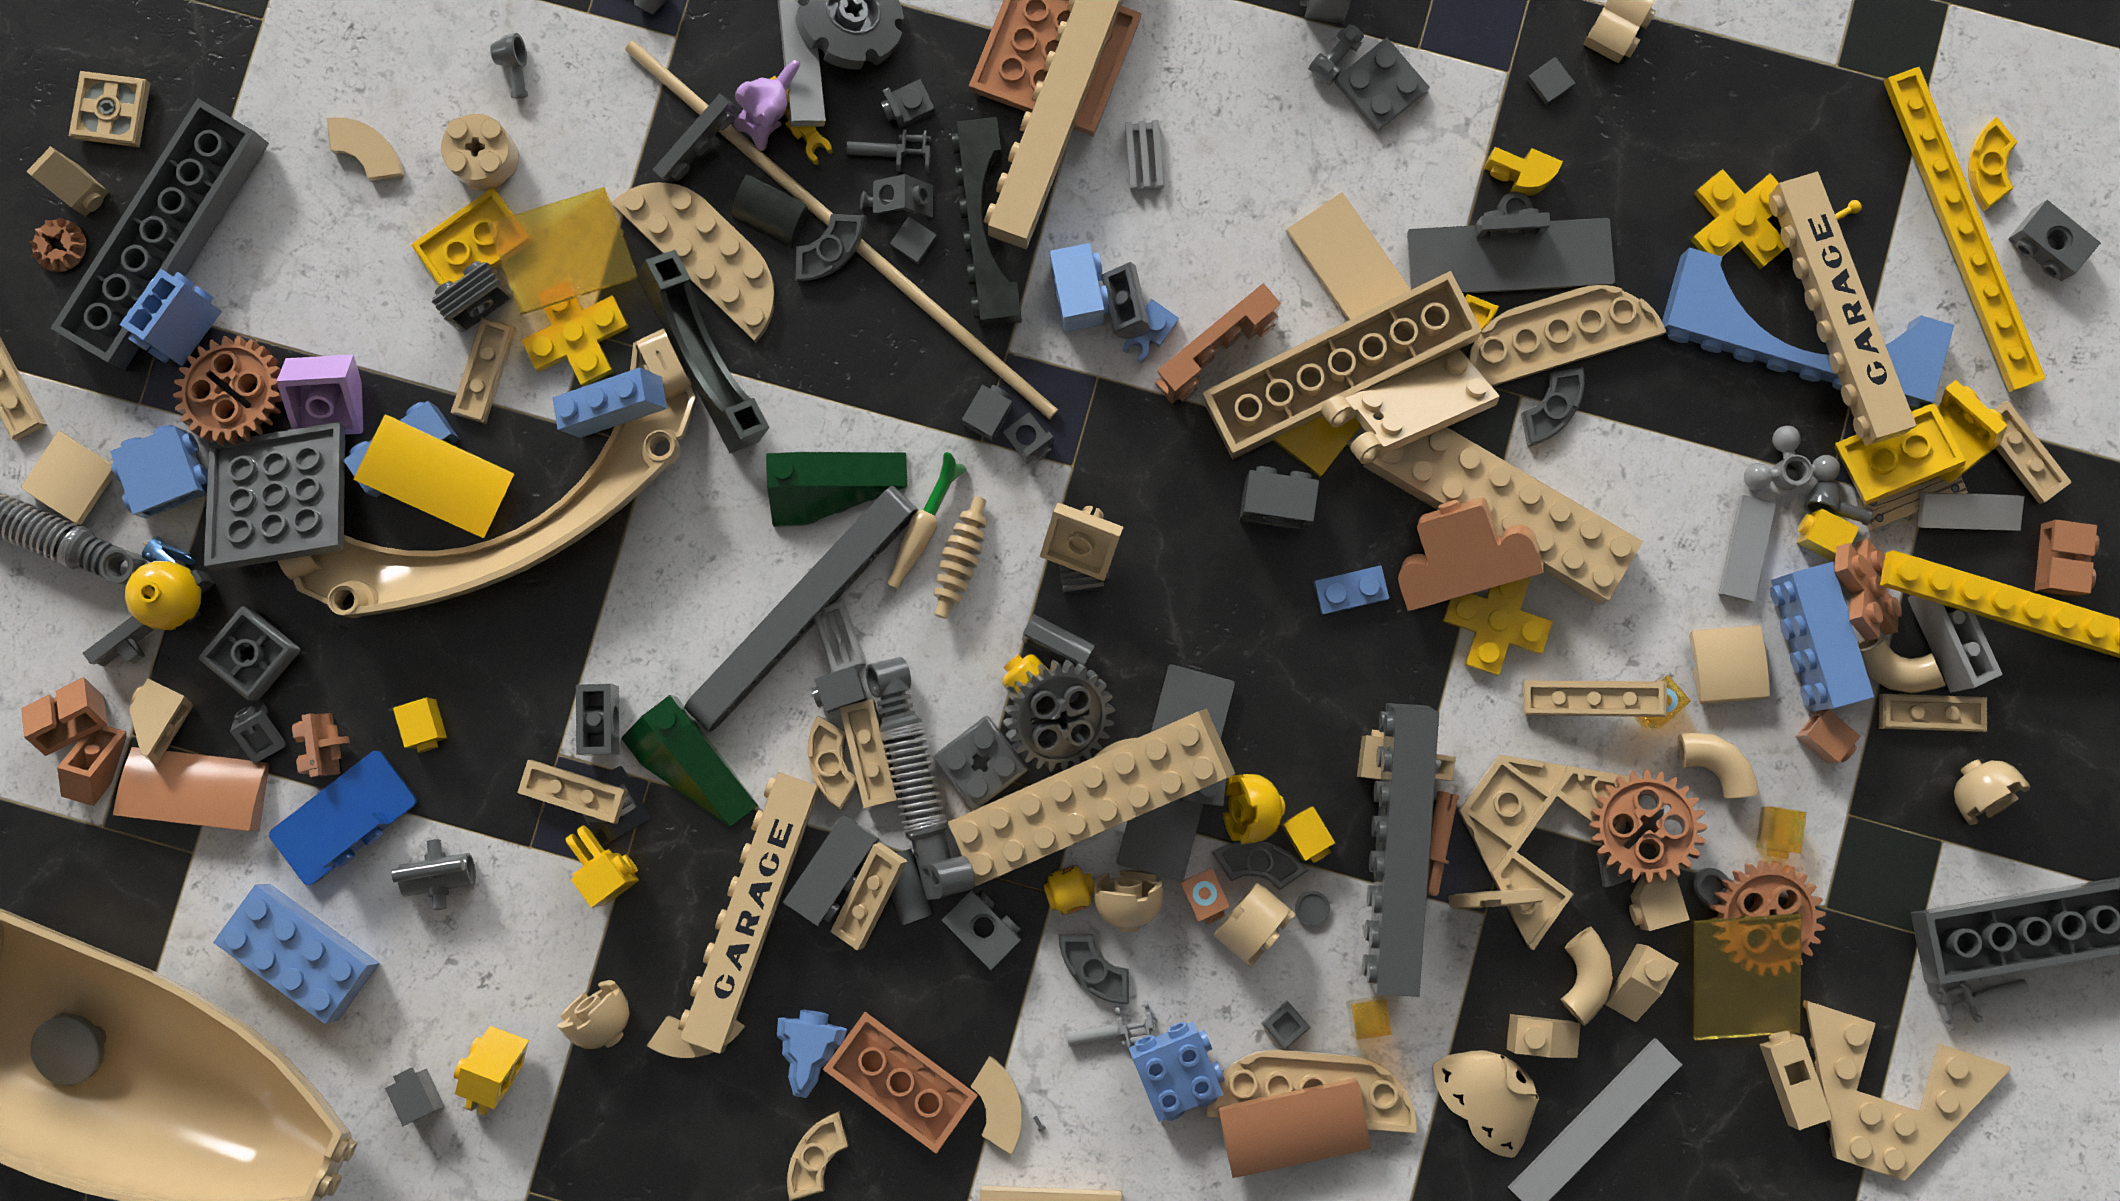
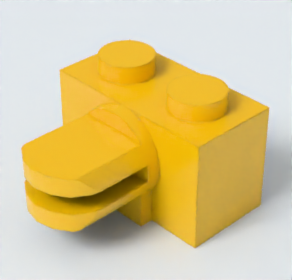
(602, 876)
(490, 1069)

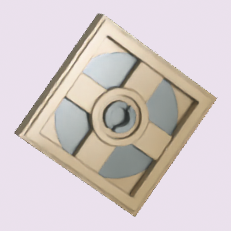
(109, 109)

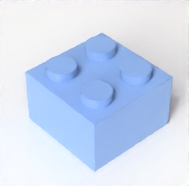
(1077, 287)

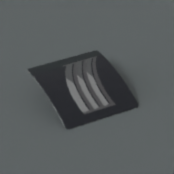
(632, 814)

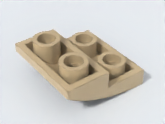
(69, 478)
(1730, 664)

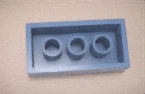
(1821, 638)
(296, 953)

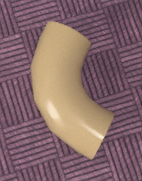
(1899, 672)
(1721, 758)
(1593, 976)

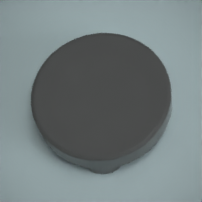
(68, 1048)

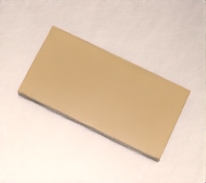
(1346, 258)

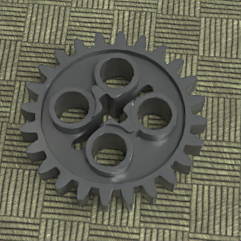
(1058, 686)

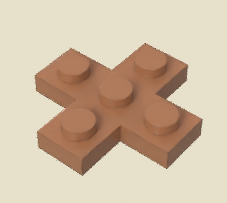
(1870, 604)

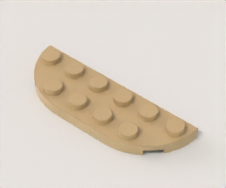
(710, 248)
(1562, 332)
(1282, 1071)

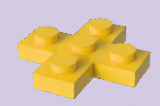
(1738, 219)
(577, 336)
(1497, 624)

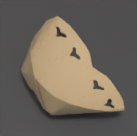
(1490, 1097)

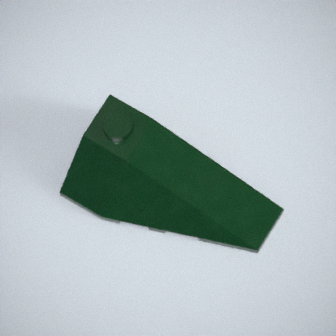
(819, 484)
(681, 754)

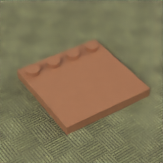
(1019, 48)

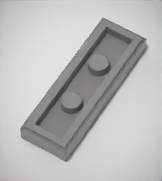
(1970, 511)
(1747, 548)

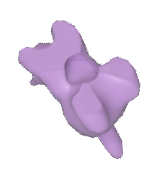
(763, 104)

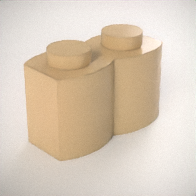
(1617, 27)

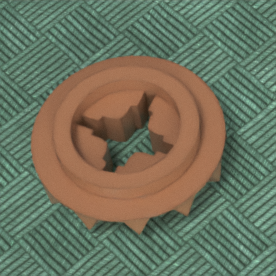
(72, 239)

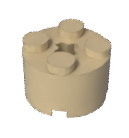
(468, 137)
(1254, 924)

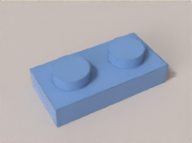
(1351, 590)

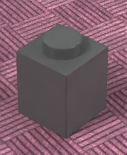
(988, 411)
(839, 689)
(413, 1095)

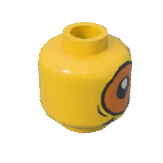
(1069, 890)

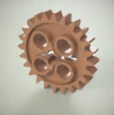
(209, 414)
(1671, 849)
(1766, 885)

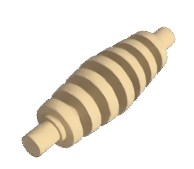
(960, 557)

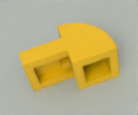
(1529, 174)

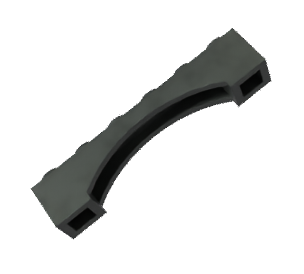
(979, 148)
(672, 299)

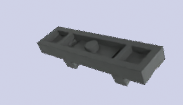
(125, 637)

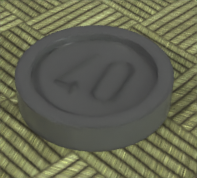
(1312, 908)

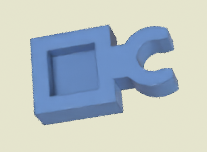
(1161, 324)

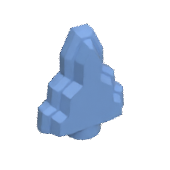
(808, 1047)

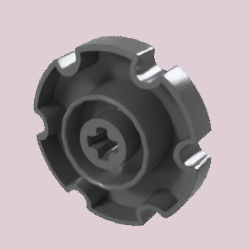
(851, 29)

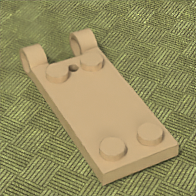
(1412, 405)

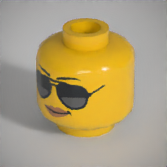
(1017, 669)

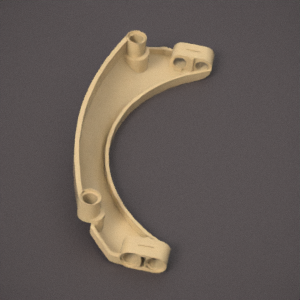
(405, 579)

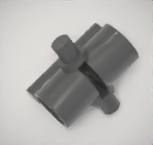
(435, 874)

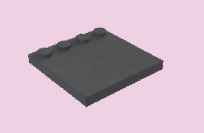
(275, 497)

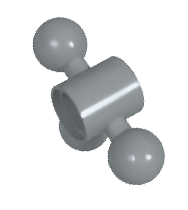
(1787, 440)

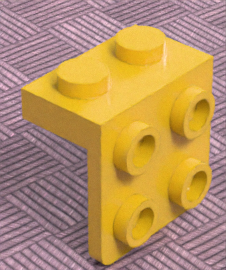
(1971, 424)

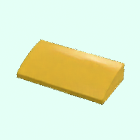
(433, 476)

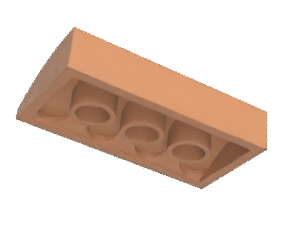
(193, 790)
(900, 1082)
(1294, 1127)

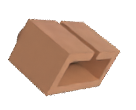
(2065, 558)
(64, 719)

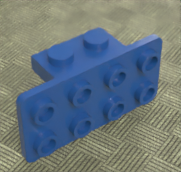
(343, 818)

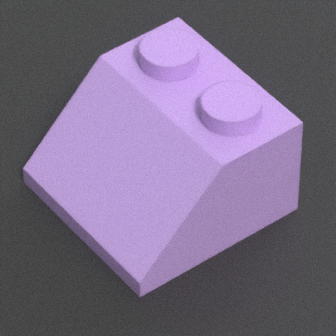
(322, 392)

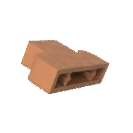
(1466, 555)

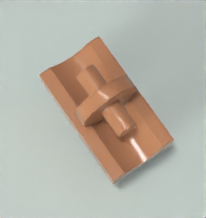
(321, 745)

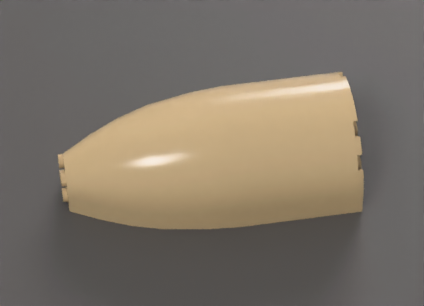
(183, 1093)

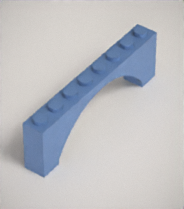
(1707, 313)

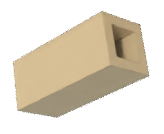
(1795, 1080)

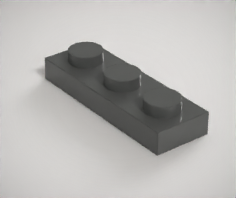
(696, 139)

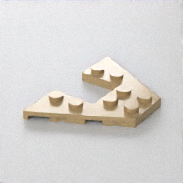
(1504, 813)
(1880, 1132)

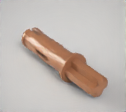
(1440, 836)

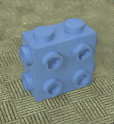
(170, 317)
(159, 471)
(1177, 1070)

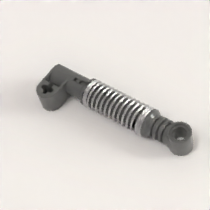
(71, 545)
(925, 826)

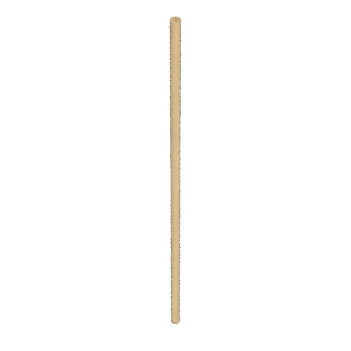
(863, 249)

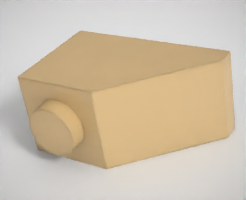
(68, 181)
(157, 718)
(1657, 903)
(1640, 982)
(1543, 1037)

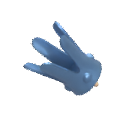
(159, 550)

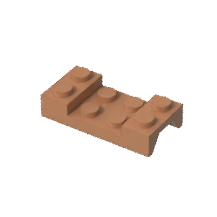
(1251, 316)

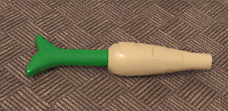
(924, 522)

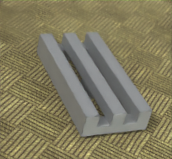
(1142, 127)
(842, 648)

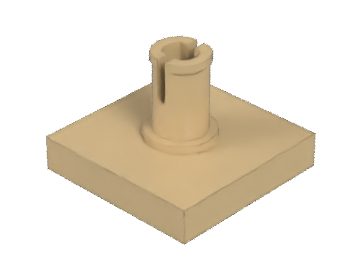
(1081, 540)

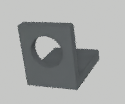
(909, 195)
(1039, 448)

